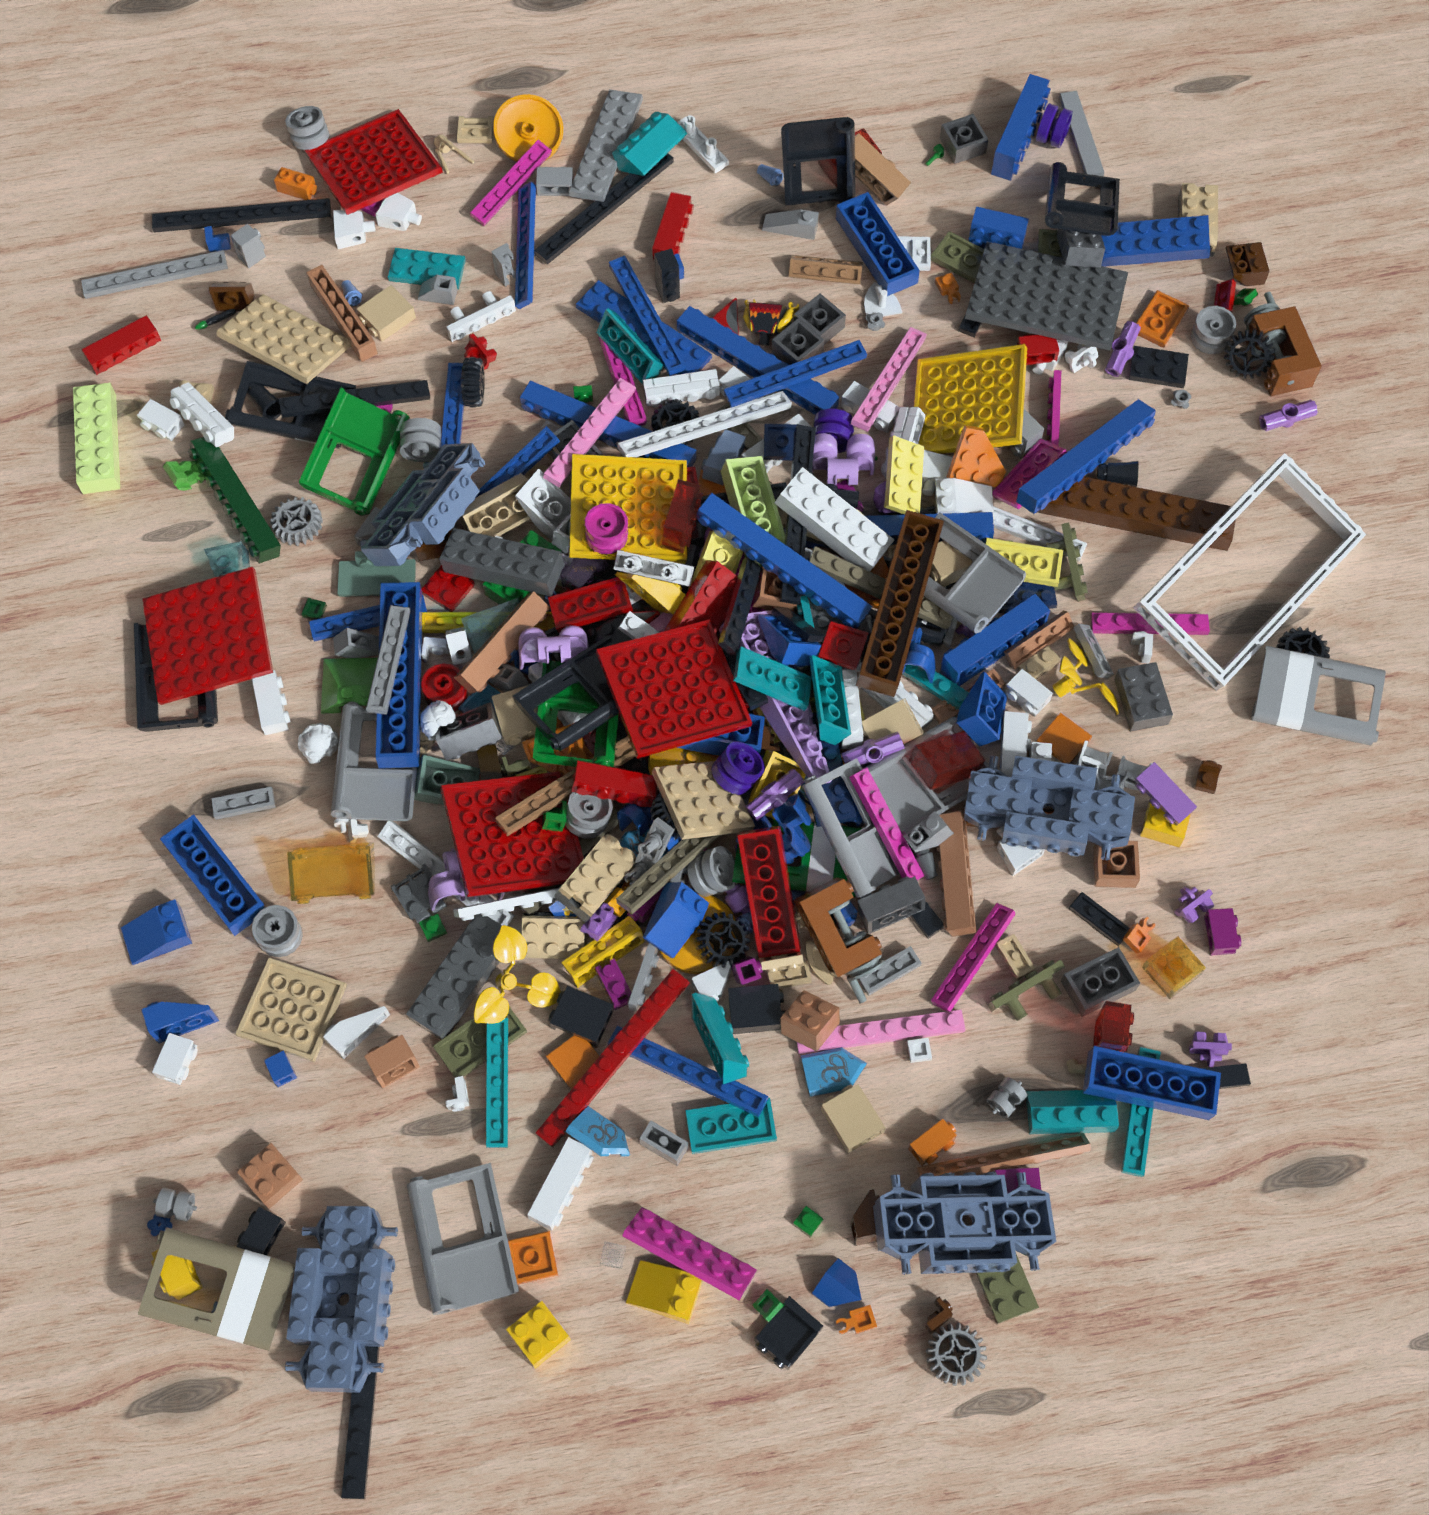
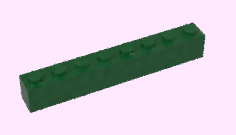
(235, 500)

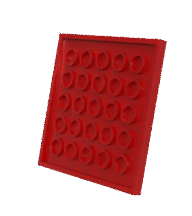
(373, 161)
(207, 635)
(673, 688)
(500, 862)

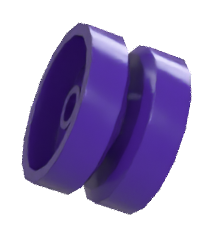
(1052, 125)
(835, 423)
(738, 768)

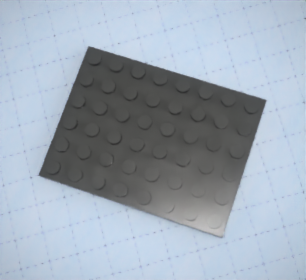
(1046, 297)

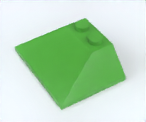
(346, 682)

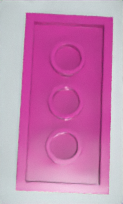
(1033, 463)

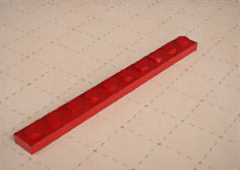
(612, 1057)

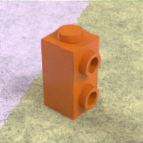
(295, 184)
(932, 1142)

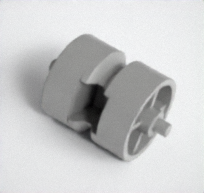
(1009, 1095)
(175, 1204)

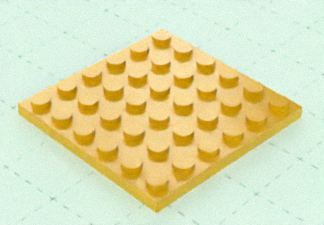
(972, 390)
(638, 487)

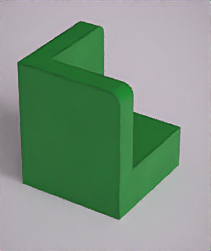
(555, 818)

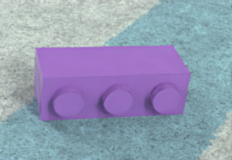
(1164, 794)

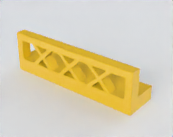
(615, 939)

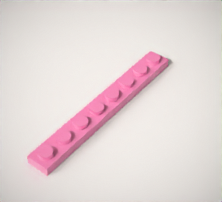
(888, 379)
(590, 431)
(892, 1030)

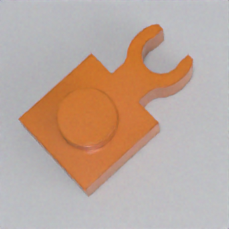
(948, 286)
(1137, 935)
(860, 1319)

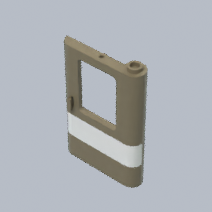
(249, 1298)

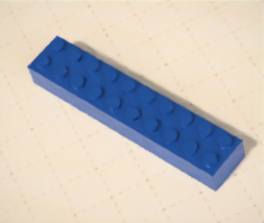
(400, 729)

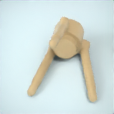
(443, 145)

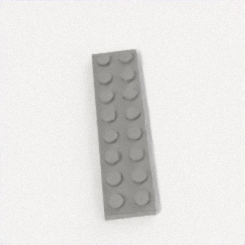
(611, 130)

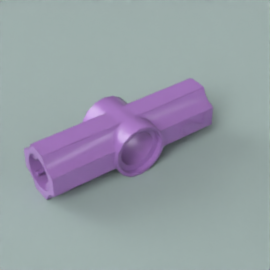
(1122, 348)
(1295, 411)
(884, 745)
(774, 794)

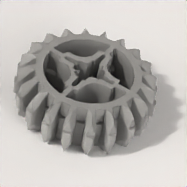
(296, 515)
(937, 1358)

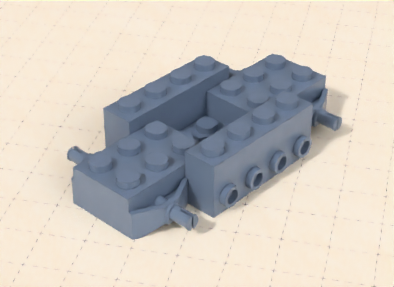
(424, 505)
(1078, 813)
(932, 1224)
(344, 1265)

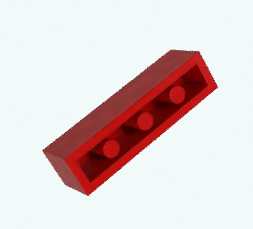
(673, 223)
(121, 345)
(614, 784)

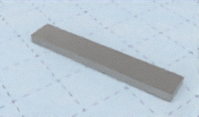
(1082, 135)
(388, 660)

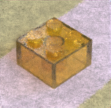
(1173, 967)

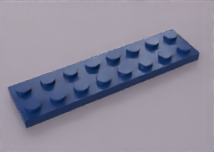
(601, 297)

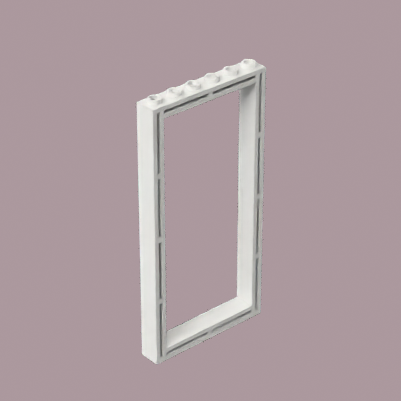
(1320, 503)

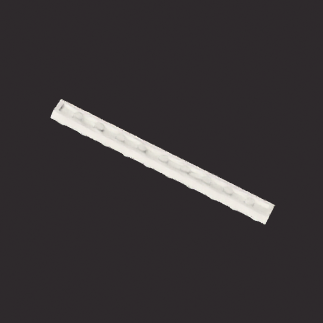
(704, 425)

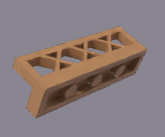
(825, 269)

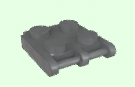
(415, 895)

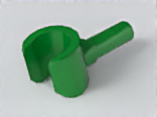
(939, 153)

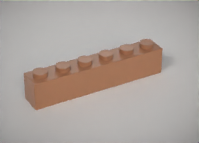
(342, 313)
(501, 644)
(956, 878)

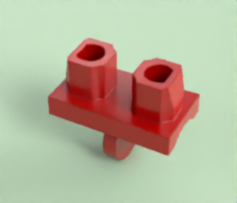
(477, 348)

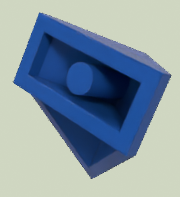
(838, 1285)

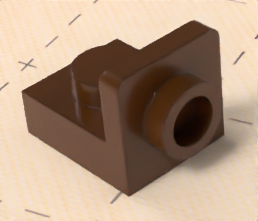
(768, 741)
(1207, 776)
(938, 1319)

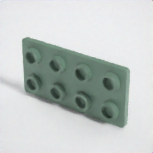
(365, 579)

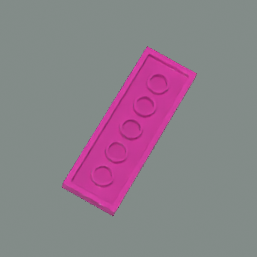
(690, 1253)

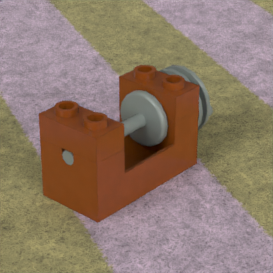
(1295, 355)
(856, 953)

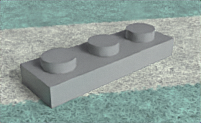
(1093, 651)
(243, 803)
(892, 970)

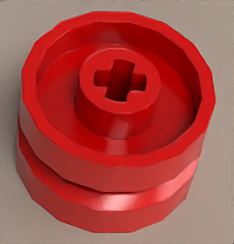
(440, 684)

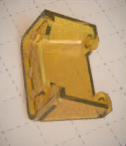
(331, 871)

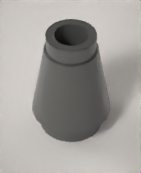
(926, 862)

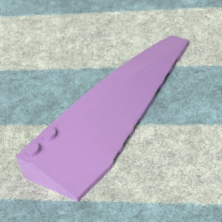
(790, 724)

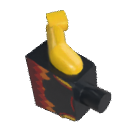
(767, 319)

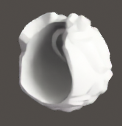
(434, 716)
(317, 742)

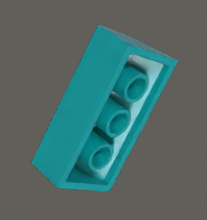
(648, 144)
(628, 347)
(829, 700)
(718, 1038)
(1070, 1113)

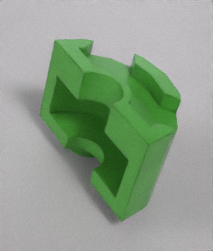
(183, 474)

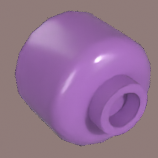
(738, 899)

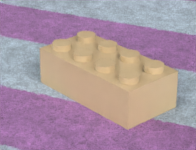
(496, 509)

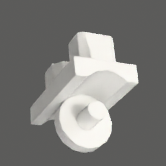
(1083, 357)
(354, 830)

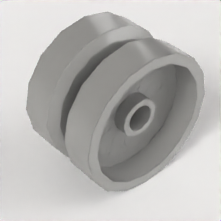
(307, 127)
(1213, 329)
(420, 439)
(587, 815)
(712, 871)
(277, 931)

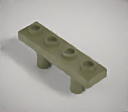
(1073, 553)
(1011, 997)

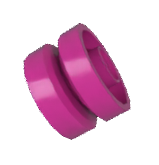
(606, 528)

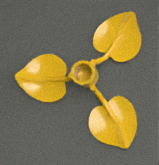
(1072, 678)
(543, 991)

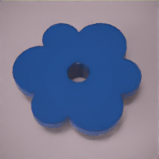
(153, 1224)

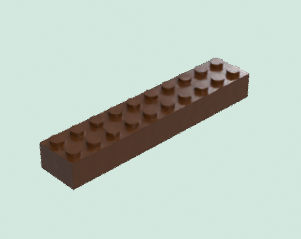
(1141, 511)
(900, 604)

